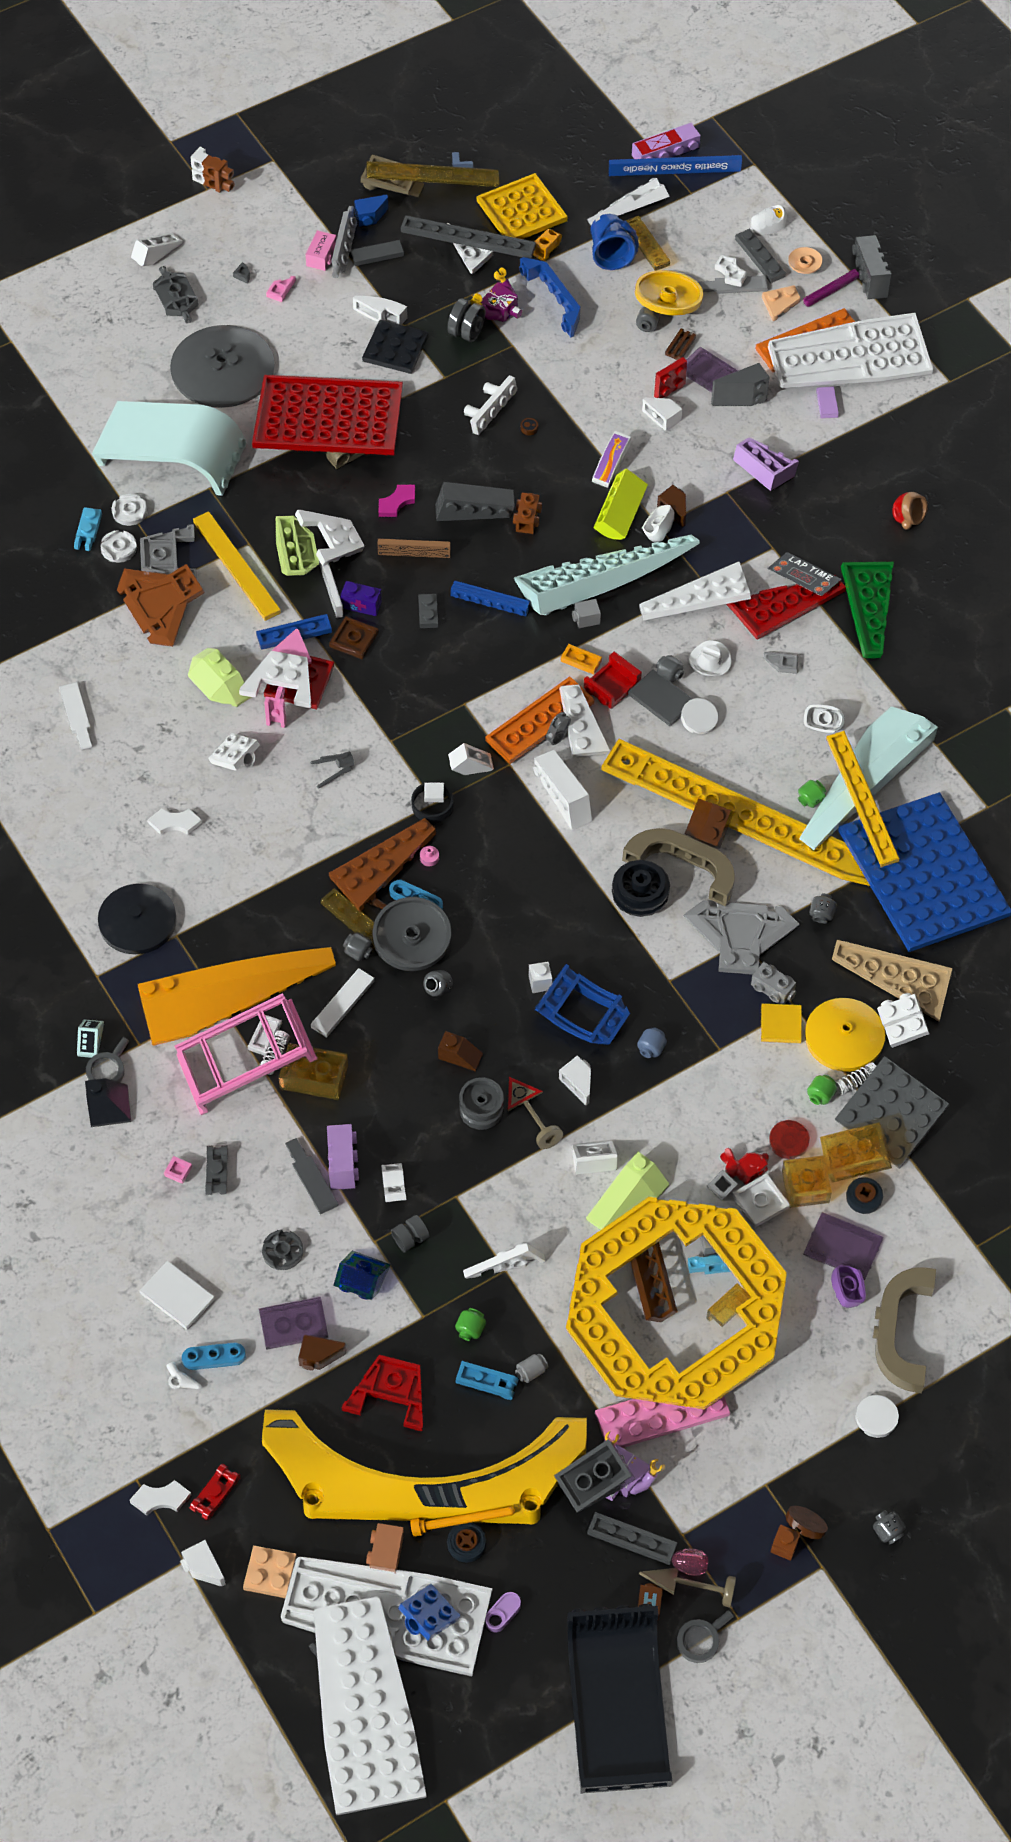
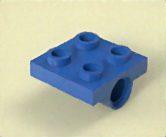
(428, 1612)

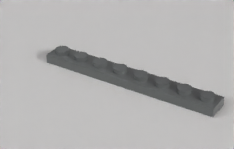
(468, 237)

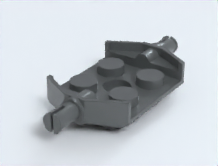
(179, 302)

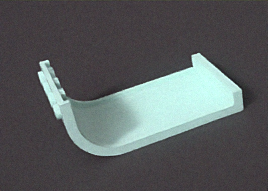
(173, 433)

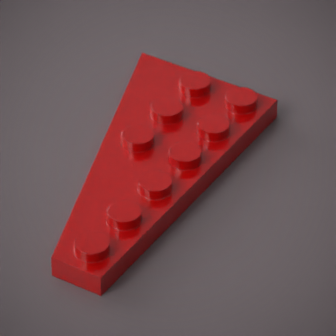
(779, 606)

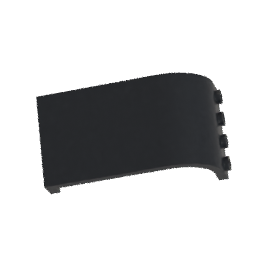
(617, 1699)

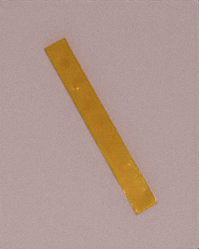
(431, 173)

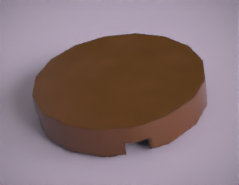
(807, 1521)

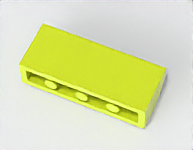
(620, 505)

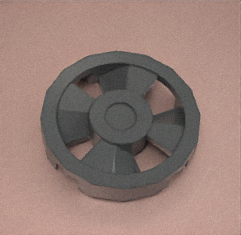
(282, 1250)

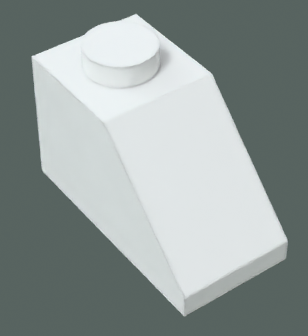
(662, 411)
(470, 760)
(577, 1078)
(201, 1564)

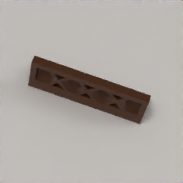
(648, 1285)

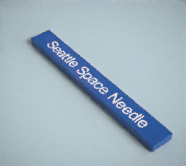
(675, 165)

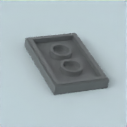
(660, 697)

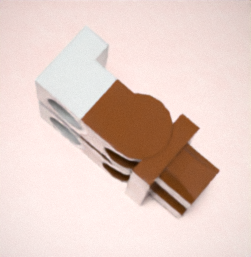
(211, 171)

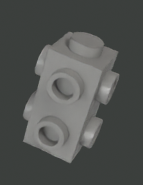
(773, 983)

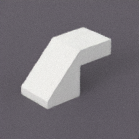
(393, 1182)

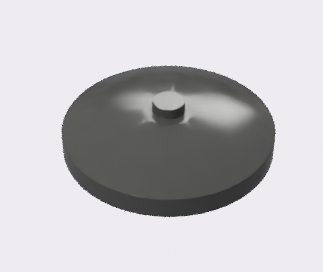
(411, 933)

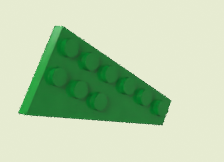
(869, 601)

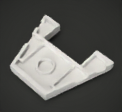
(337, 532)
(283, 671)

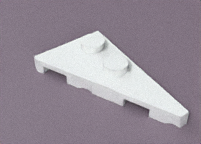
(472, 256)
(506, 1260)

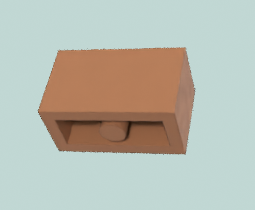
(387, 1547)

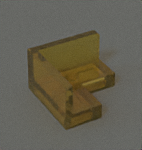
(726, 1306)

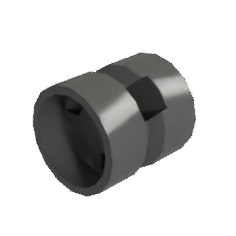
(411, 1232)

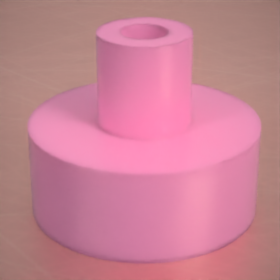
(429, 856)

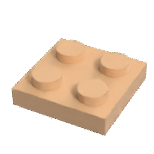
(269, 1571)

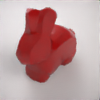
(746, 1168)

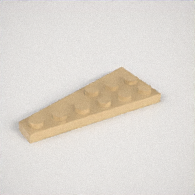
(897, 974)

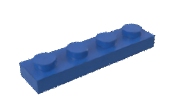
(308, 628)

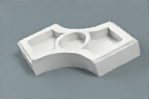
(733, 274)
(165, 821)
(149, 1499)

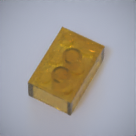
(319, 1078)
(855, 1152)

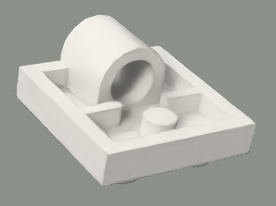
(235, 752)

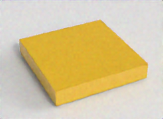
(781, 1023)

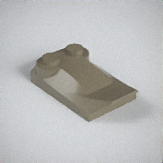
(406, 187)

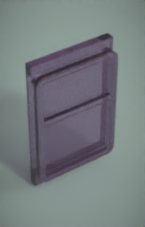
(705, 368)

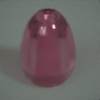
(690, 1561)

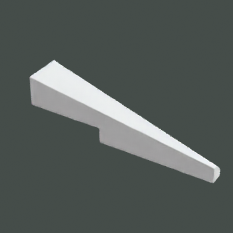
(638, 198)

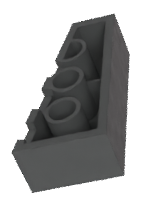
(872, 267)
(473, 502)

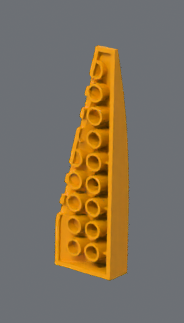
(199, 998)

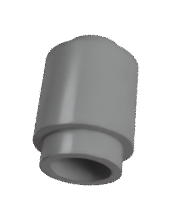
(531, 1368)

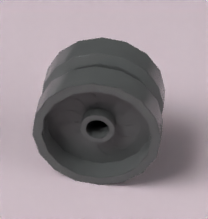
(466, 320)
(481, 1103)

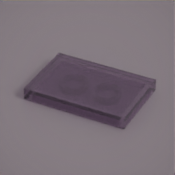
(290, 1321)

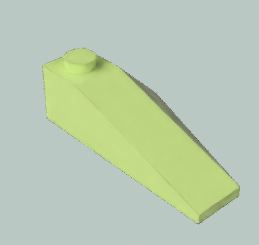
(634, 1184)

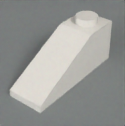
(153, 248)

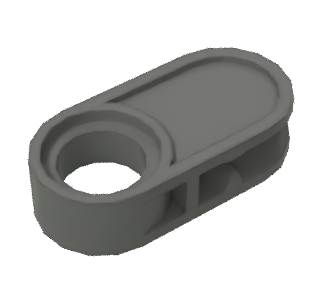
(558, 728)

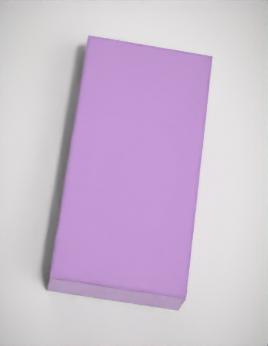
(827, 402)

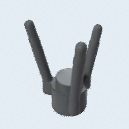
(342, 760)

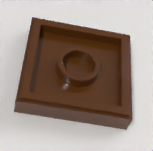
(353, 637)

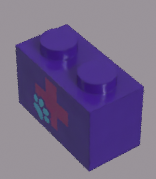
(361, 598)

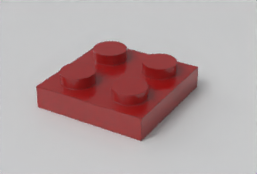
(670, 378)

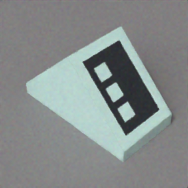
(89, 1038)

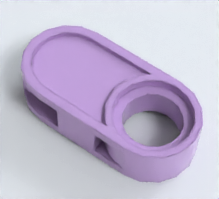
(506, 1608)

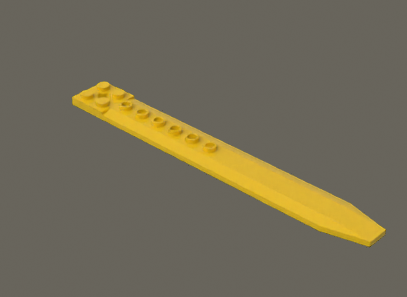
(748, 817)

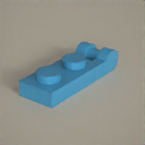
(486, 1380)

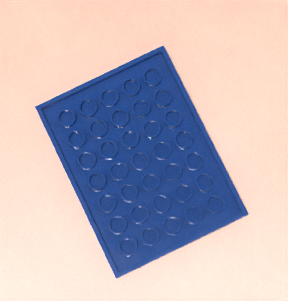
(939, 877)

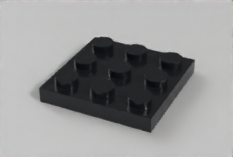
(395, 346)

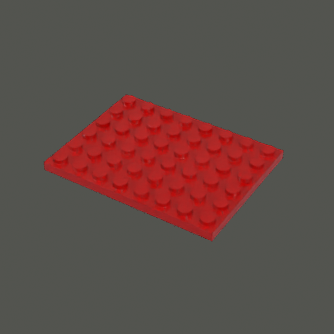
(328, 415)

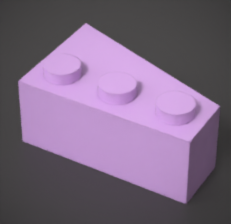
(763, 464)
(342, 1156)

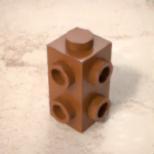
(528, 509)

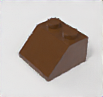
(709, 822)

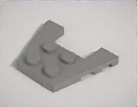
(159, 550)

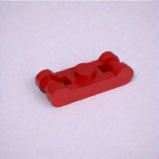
(215, 1492)

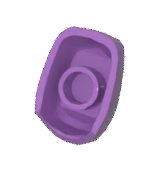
(848, 1286)

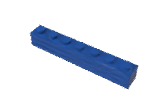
(490, 598)

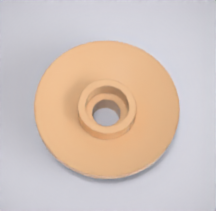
(805, 260)

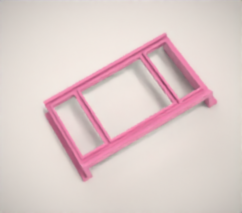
(281, 1060)

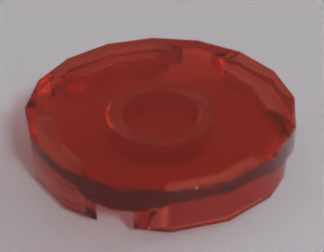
(789, 1139)

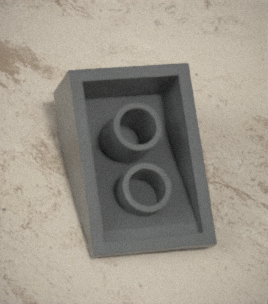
(741, 388)
(594, 1476)

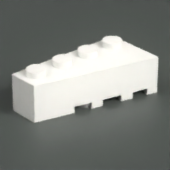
(564, 789)

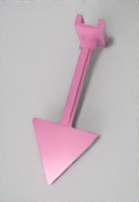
(275, 707)

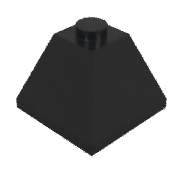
(107, 1102)

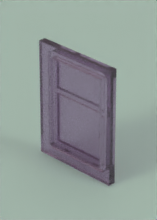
(842, 1243)

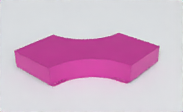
(402, 496)

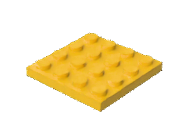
(522, 208)

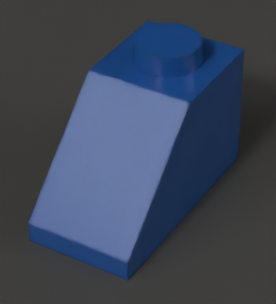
(370, 209)

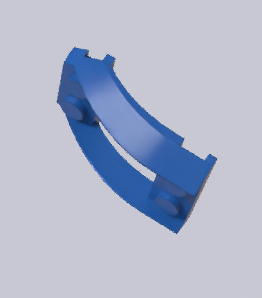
(560, 990)

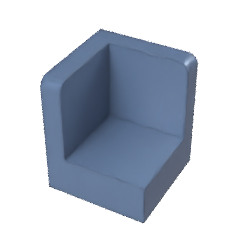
(456, 162)

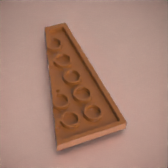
(378, 866)

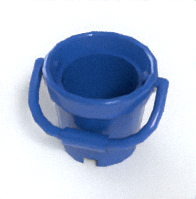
(612, 244)

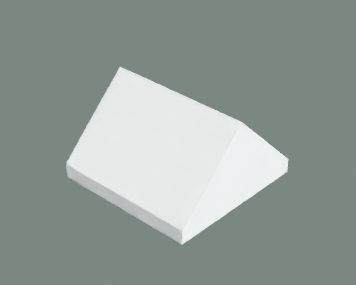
(594, 1157)

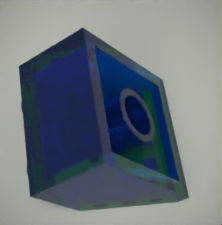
(361, 1275)

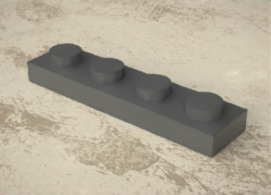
(760, 255)
(632, 1538)

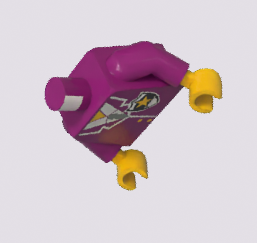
(500, 301)

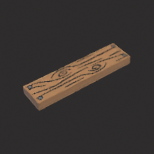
(414, 548)

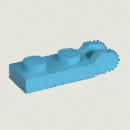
(88, 528)

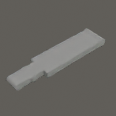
(751, 284)

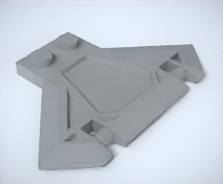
(740, 932)

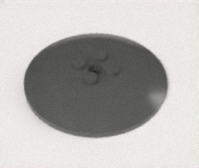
(218, 383)

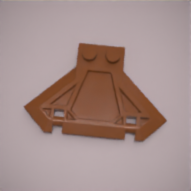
(159, 600)

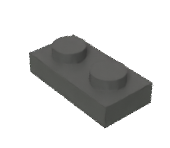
(428, 610)

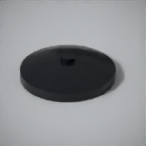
(137, 919)

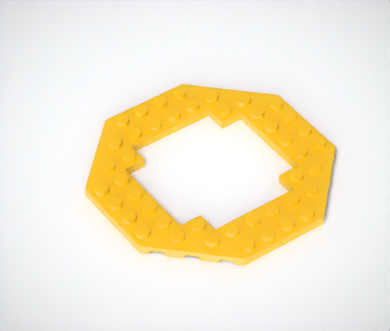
(723, 1366)

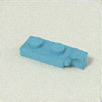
(708, 1265)

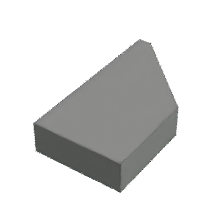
(782, 662)

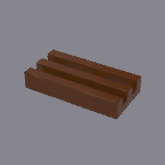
(685, 335)

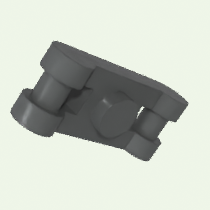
(216, 1170)

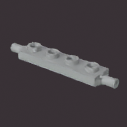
(344, 242)

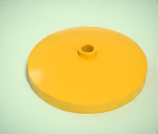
(668, 292)
(844, 1034)

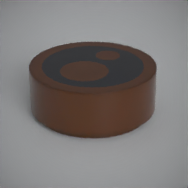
(529, 426)

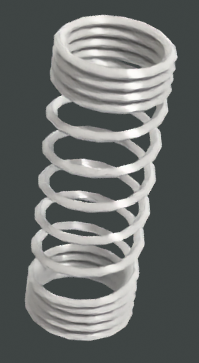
(282, 1038)
(842, 1087)

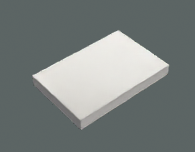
(177, 1295)

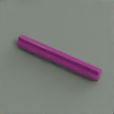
(831, 287)

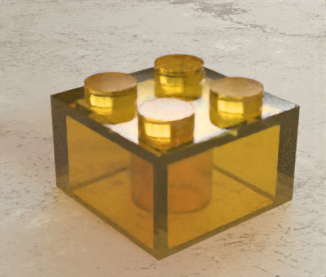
(806, 1181)

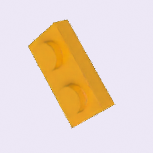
(581, 659)

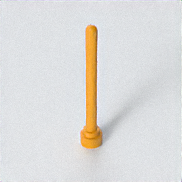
(420, 1526)

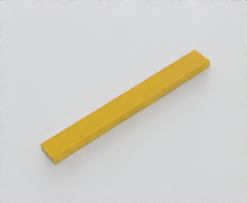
(236, 566)
(862, 799)

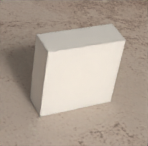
(434, 792)

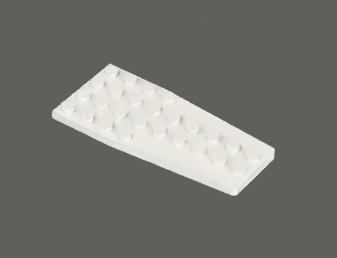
(852, 353)
(327, 1583)
(364, 1710)

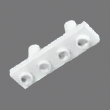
(499, 398)

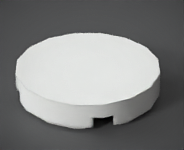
(129, 509)
(118, 546)
(699, 716)
(877, 1416)

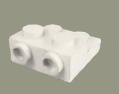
(903, 1019)

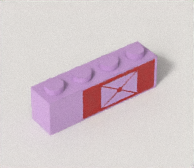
(667, 143)

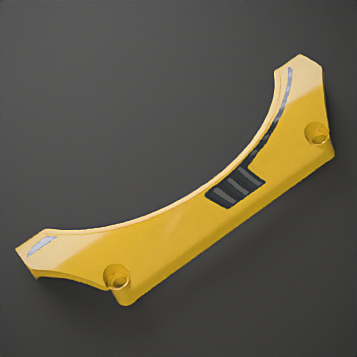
(352, 1491)

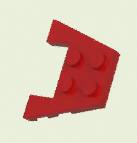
(394, 1382)

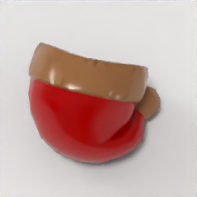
(909, 509)

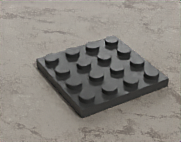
(900, 1105)

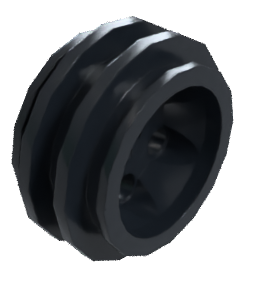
(640, 877)

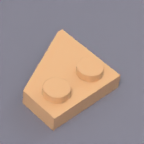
(780, 300)

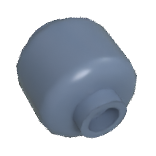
(652, 1042)

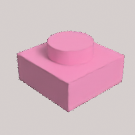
(178, 1169)

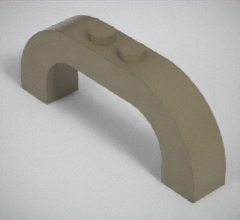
(689, 850)
(898, 1371)

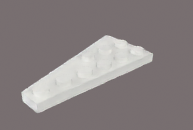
(712, 590)

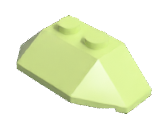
(295, 546)
(217, 677)

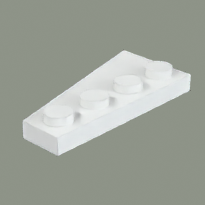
(583, 730)

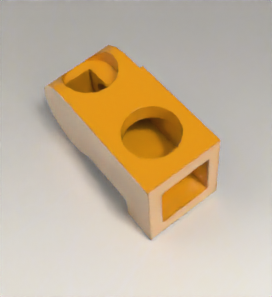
(546, 243)

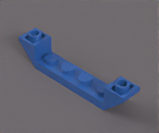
(534, 268)

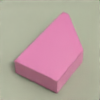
(280, 289)

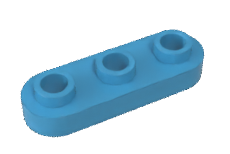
(412, 891)
(222, 1359)

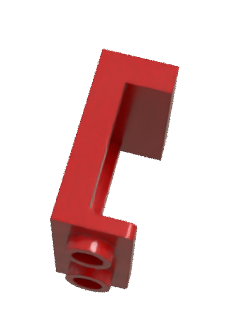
(613, 681)

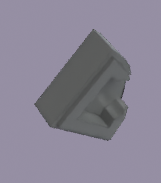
(242, 273)

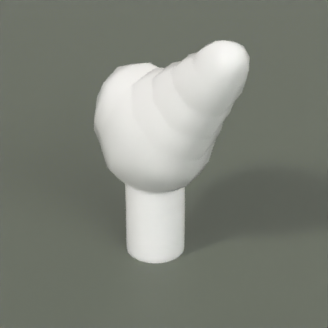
(180, 1380)

